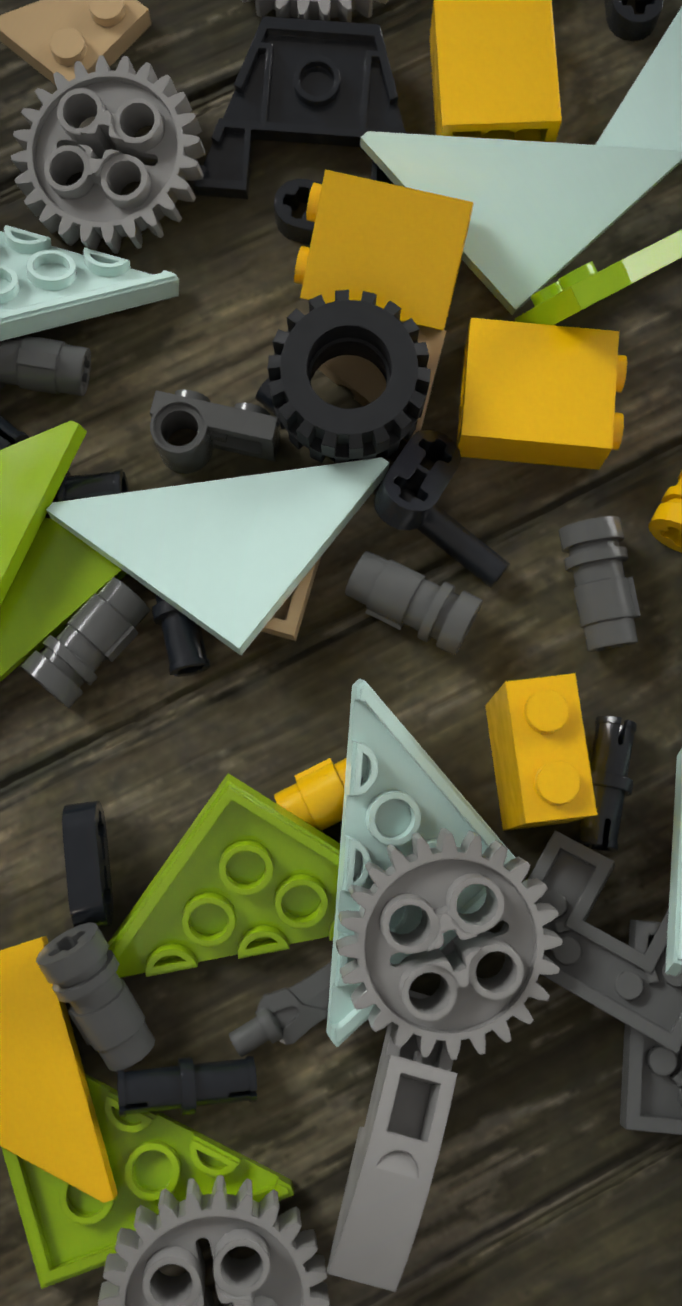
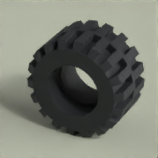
(360, 331)

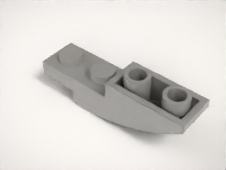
(393, 1163)

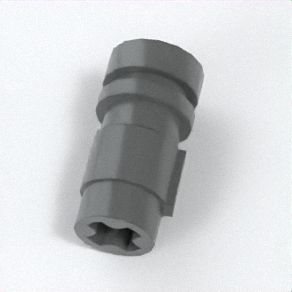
(44, 365)
(602, 591)
(406, 597)
(93, 635)
(99, 1000)

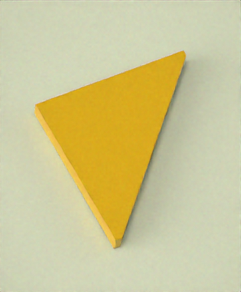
(43, 1085)

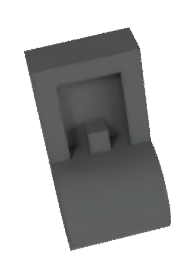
(236, 429)

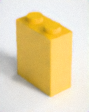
(495, 69)
(384, 243)
(540, 394)
(540, 752)

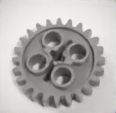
(108, 154)
(463, 1003)
(278, 1274)

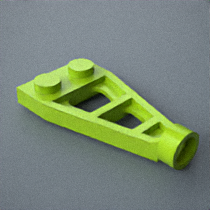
(587, 286)

